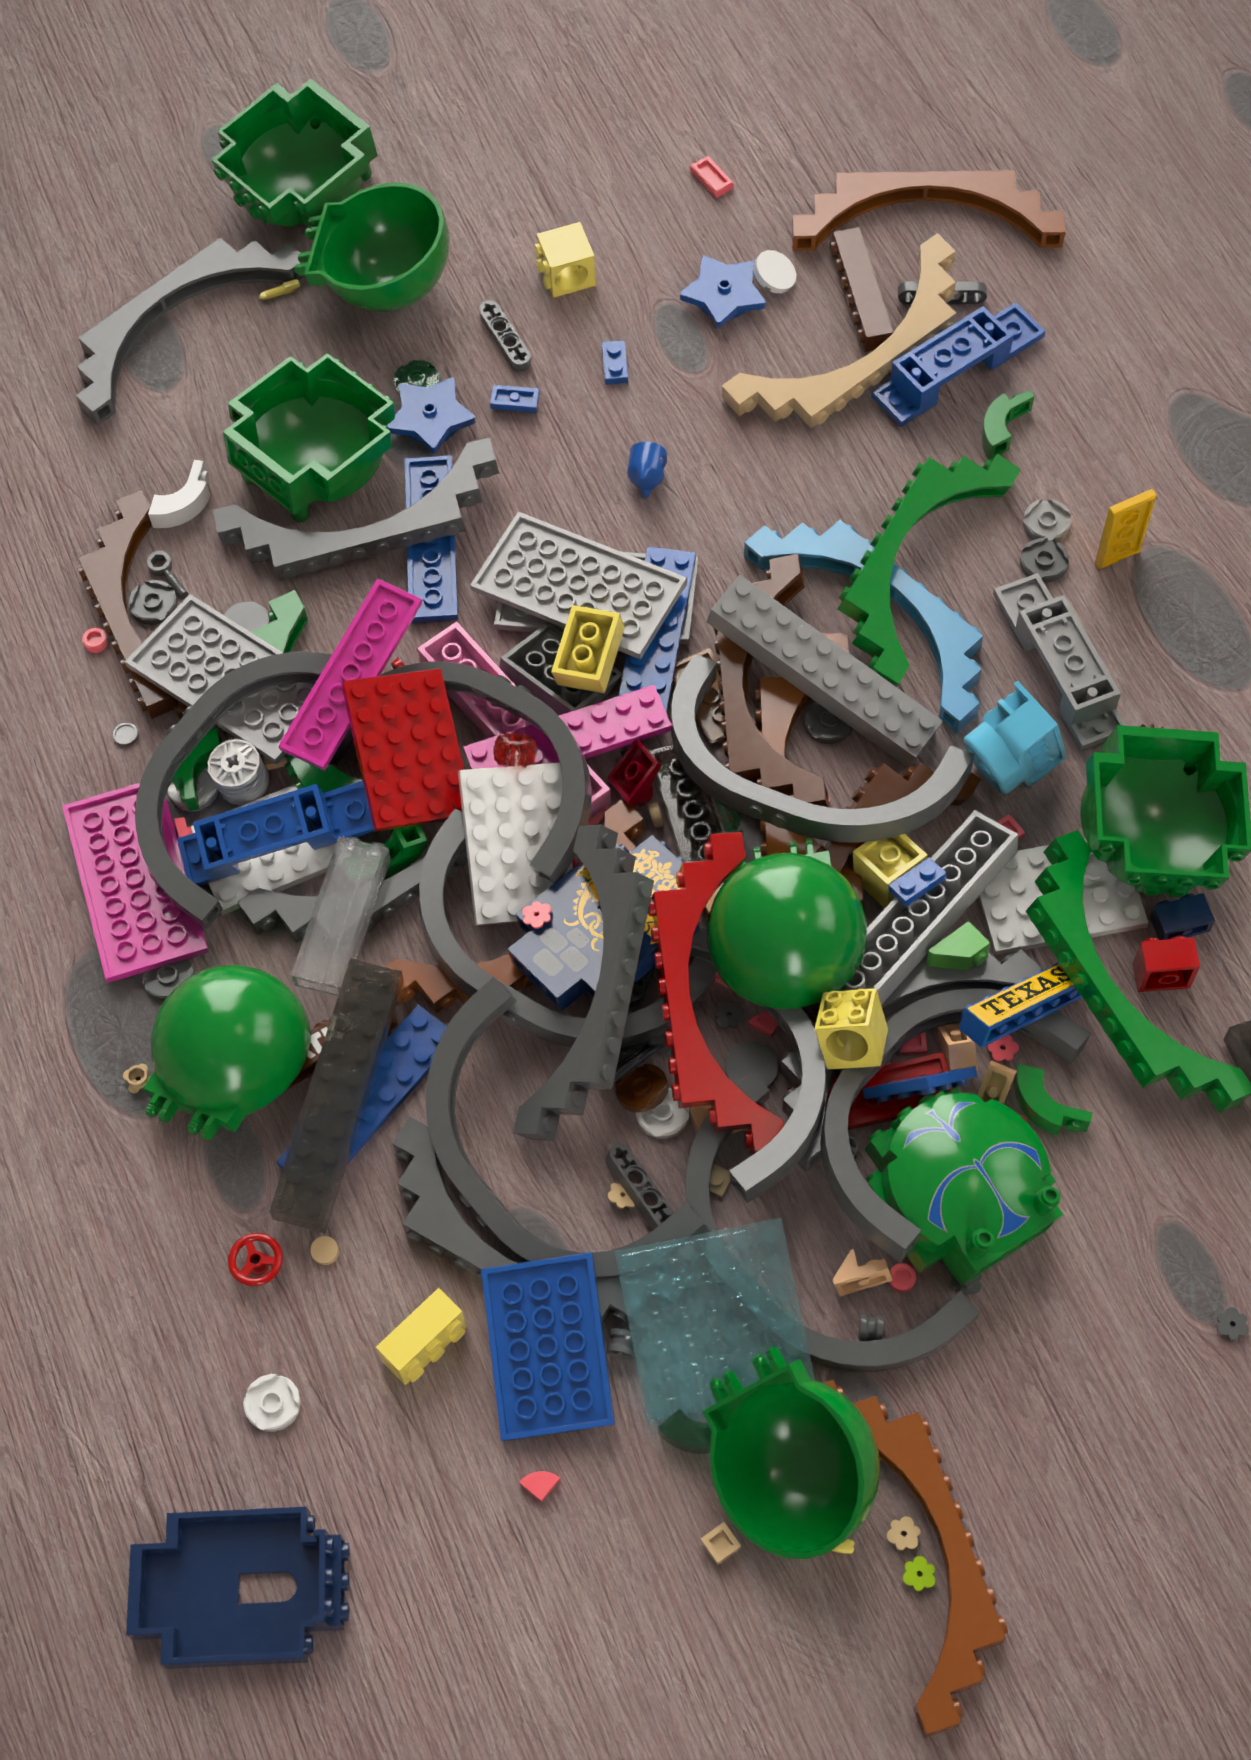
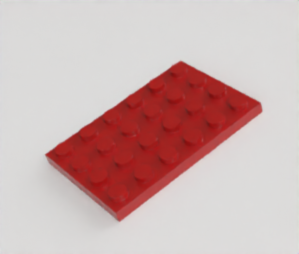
(405, 747)

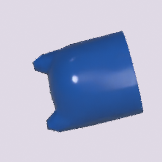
(645, 466)

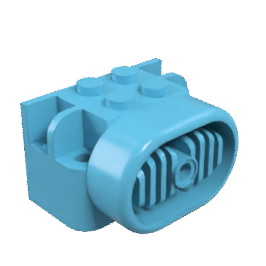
(1016, 742)

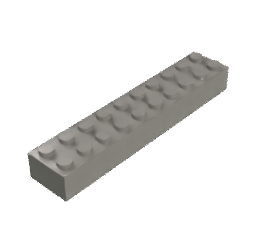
(824, 671)
(905, 934)

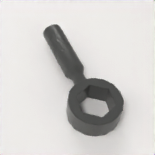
(165, 570)

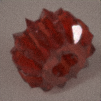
(514, 750)

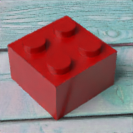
(1166, 964)

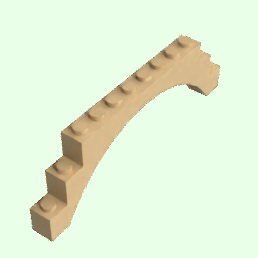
(823, 394)

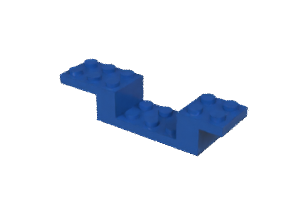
(948, 354)
(273, 826)

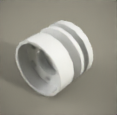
(238, 771)

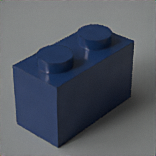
(1182, 917)

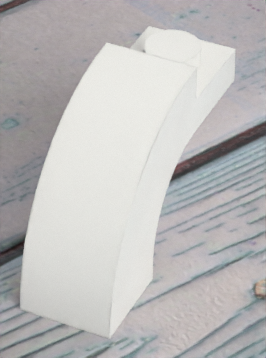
(185, 504)

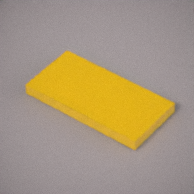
(1125, 529)

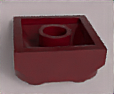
(635, 774)

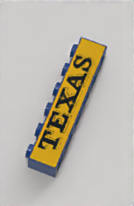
(1018, 1005)

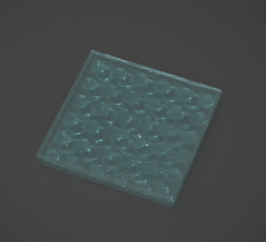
(708, 1310)

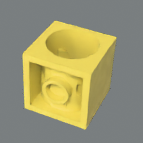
(565, 260)
(884, 862)
(851, 1029)

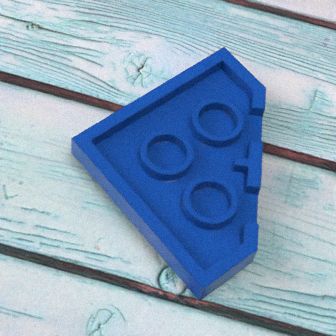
(921, 1085)

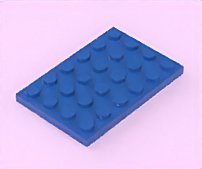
(547, 1347)

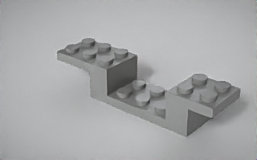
(1069, 655)

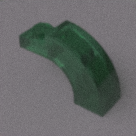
(686, 1433)

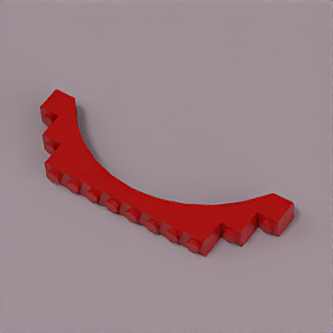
(696, 1073)

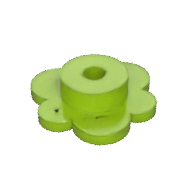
(921, 1566)

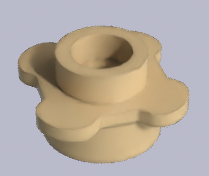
(132, 1073)

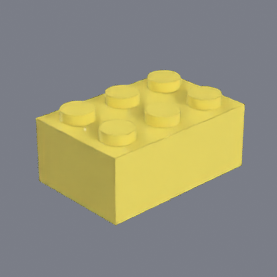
(588, 649)
(422, 1337)

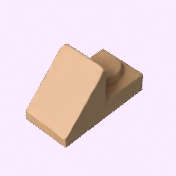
(996, 1083)
(853, 1277)

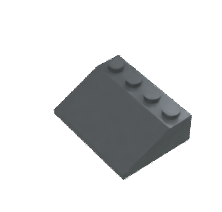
(531, 667)

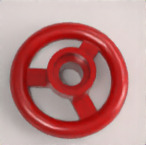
(259, 1268)

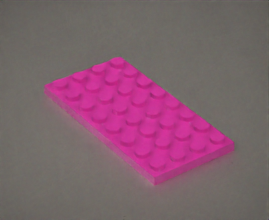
(128, 910)

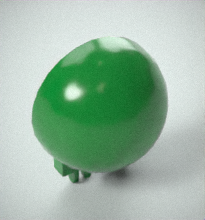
(378, 247)
(786, 929)
(225, 1047)
(791, 1459)

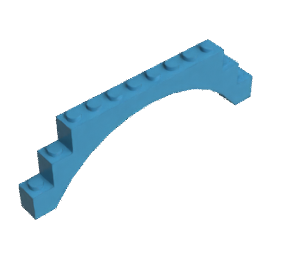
(948, 634)

